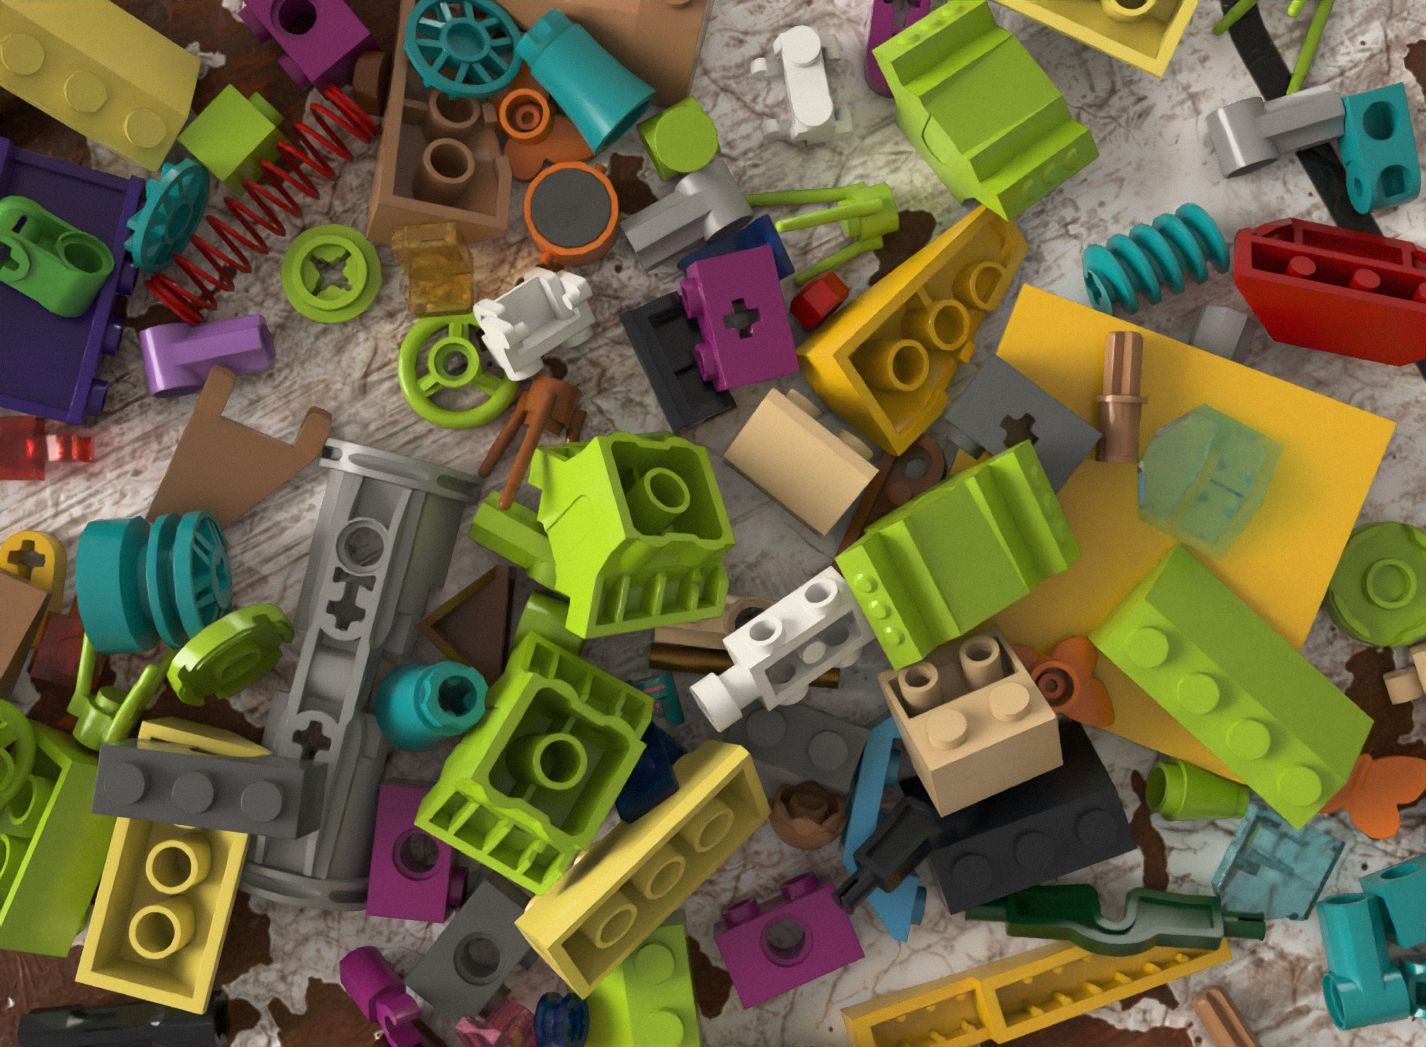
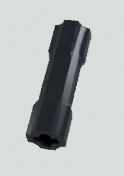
(126, 1025)

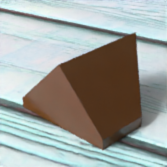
(476, 623)

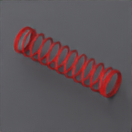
(170, 292)

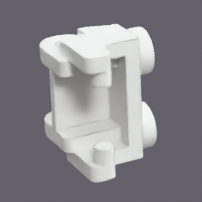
(805, 86)
(534, 319)

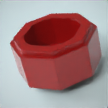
(817, 300)

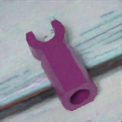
(380, 995)

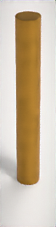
(707, 661)

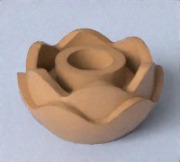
(806, 815)

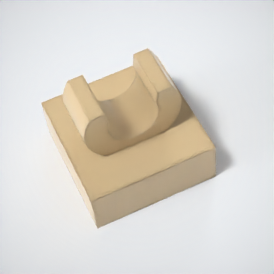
(1408, 682)

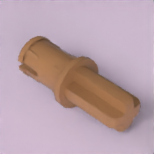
(1120, 399)

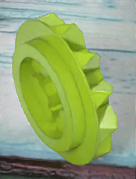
(303, 280)

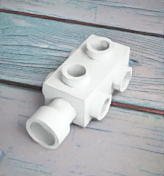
(784, 643)

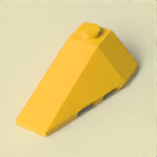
(900, 341)

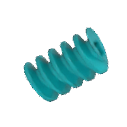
(1154, 256)

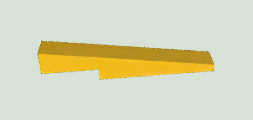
(1017, 995)

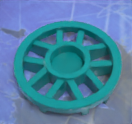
(463, 46)
(169, 215)

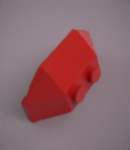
(1335, 289)

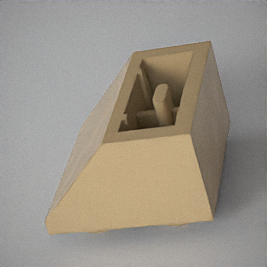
(801, 461)
(972, 720)

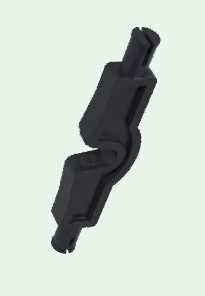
(901, 845)

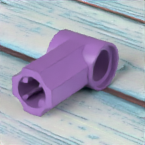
(182, 355)

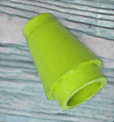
(1192, 793)

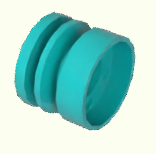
(151, 580)

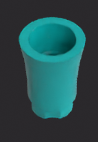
(584, 80)
(410, 708)

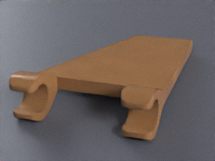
(228, 464)

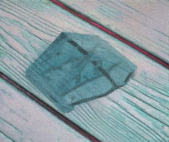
(1205, 479)
(1275, 866)

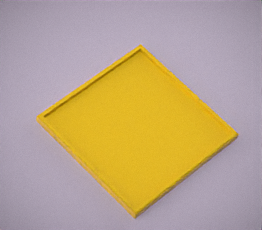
(1273, 566)

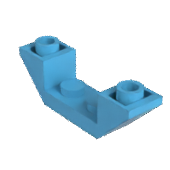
(875, 770)

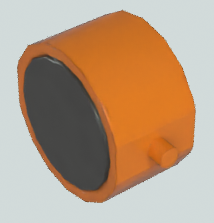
(572, 213)

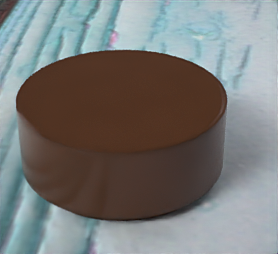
(371, 81)

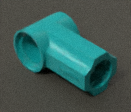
(1361, 980)

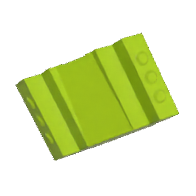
(982, 109)
(633, 531)
(958, 554)
(539, 765)

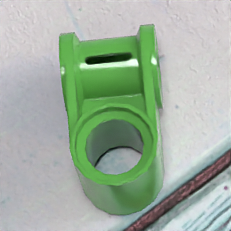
(51, 258)

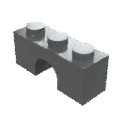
(209, 791)

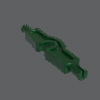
(1148, 921)

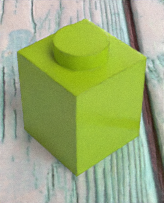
(234, 136)

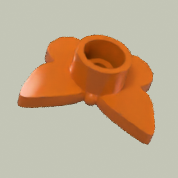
(534, 128)
(1067, 680)
(1376, 790)

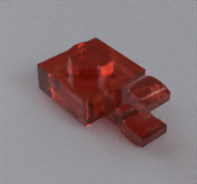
(27, 448)
(60, 648)

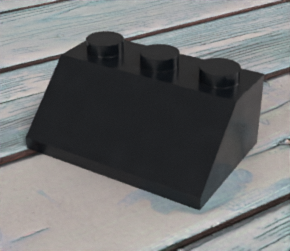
(1033, 829)

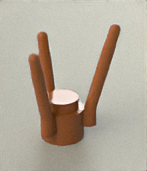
(546, 410)

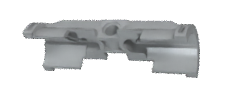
(418, 516)

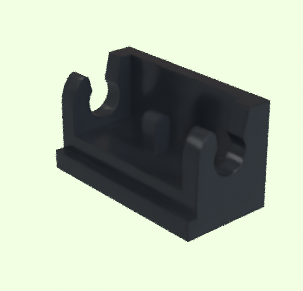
(666, 350)

